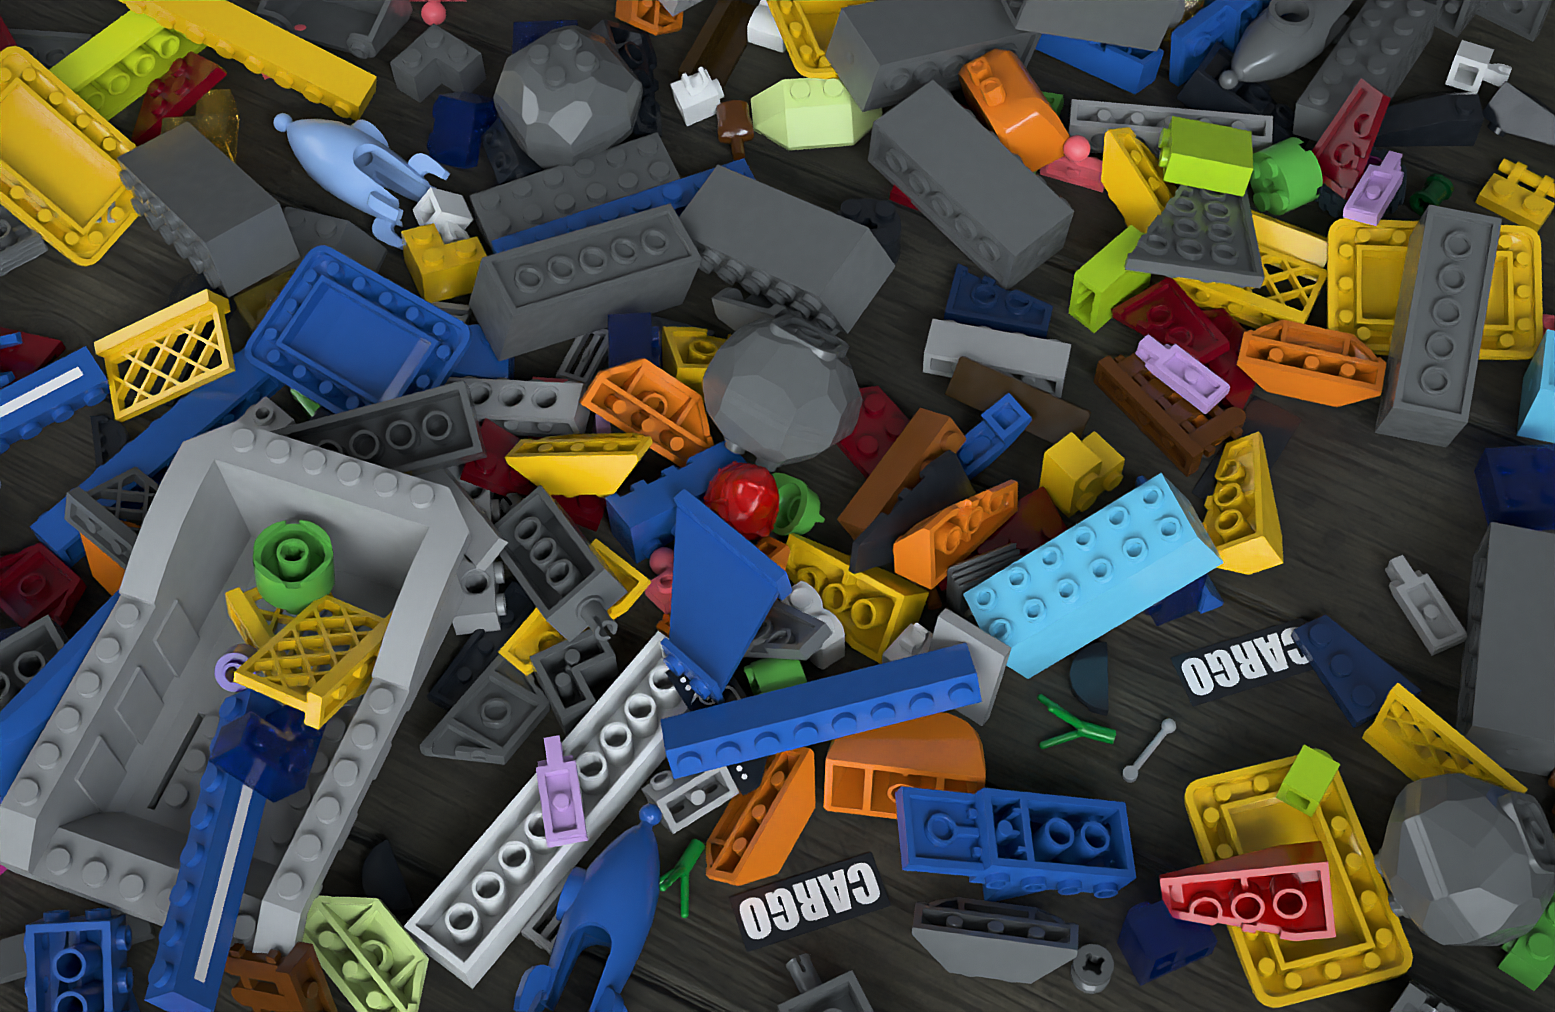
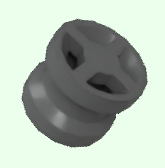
(1090, 977)

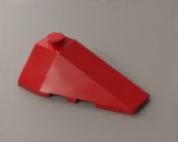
(1265, 890)

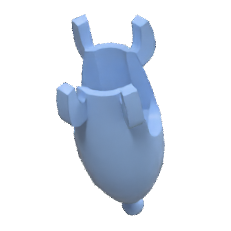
(358, 166)

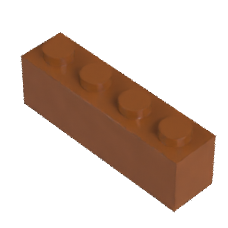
(920, 443)

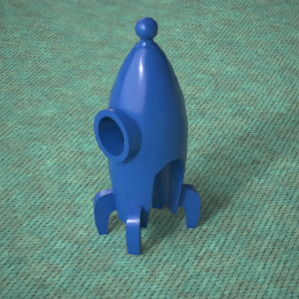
(602, 906)

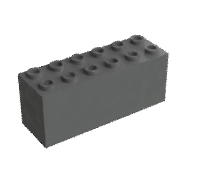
(900, 45)
(969, 185)
(208, 209)
(785, 249)
(580, 277)
(1438, 326)
(1510, 650)

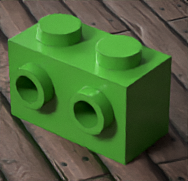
(1533, 954)

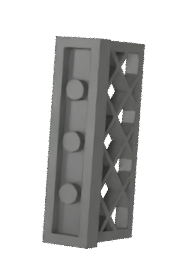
(101, 522)

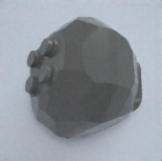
(567, 97)
(782, 391)
(1468, 860)

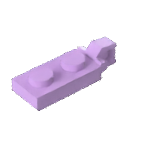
(1375, 191)
(1183, 373)
(560, 796)

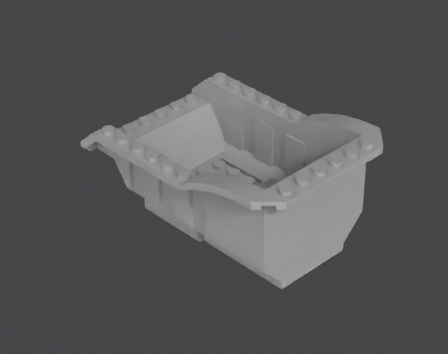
(126, 748)

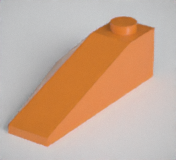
(953, 534)

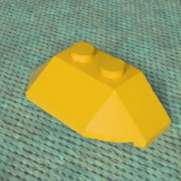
(1134, 178)
(579, 462)

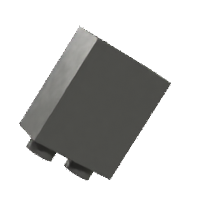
(1114, 22)

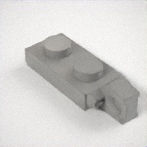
(1424, 607)

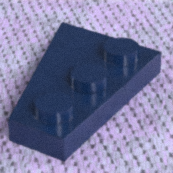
(984, 303)
(1348, 669)

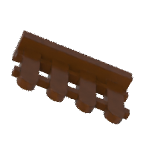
(1161, 421)
(297, 980)

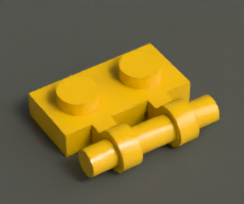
(1516, 202)

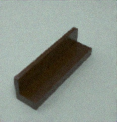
(720, 41)
(984, 386)

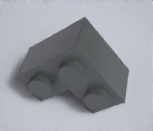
(437, 60)
(569, 672)

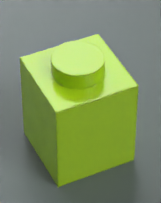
(1308, 780)

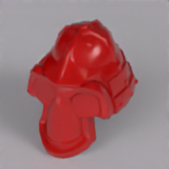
(744, 498)

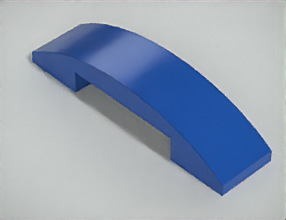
(992, 436)

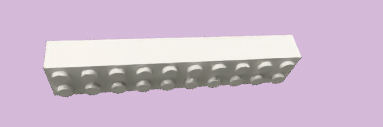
(510, 866)

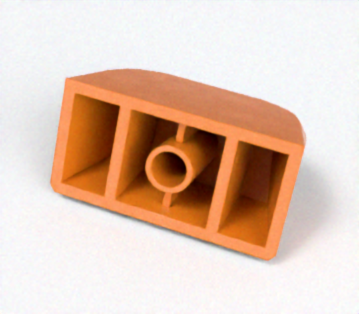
(1013, 107)
(916, 753)

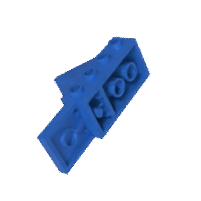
(1214, 22)
(1017, 840)
(79, 963)

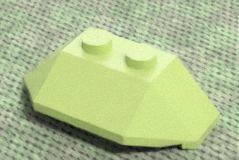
(810, 114)
(367, 953)

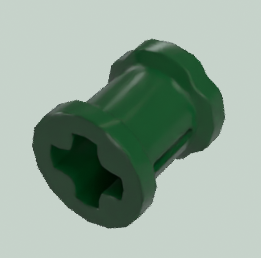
(1435, 190)

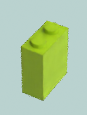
(1206, 156)
(1105, 282)

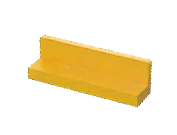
(1290, 240)

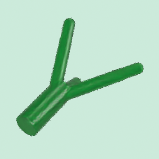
(1083, 728)
(682, 871)

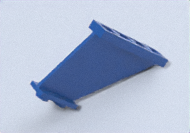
(717, 598)

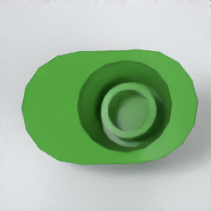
(797, 506)

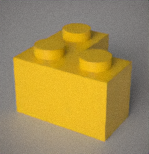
(438, 268)
(1079, 471)

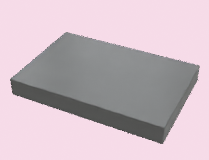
(987, 654)

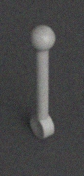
(1130, 772)

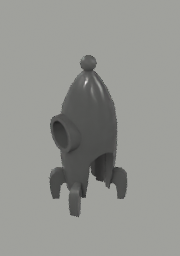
(1281, 45)

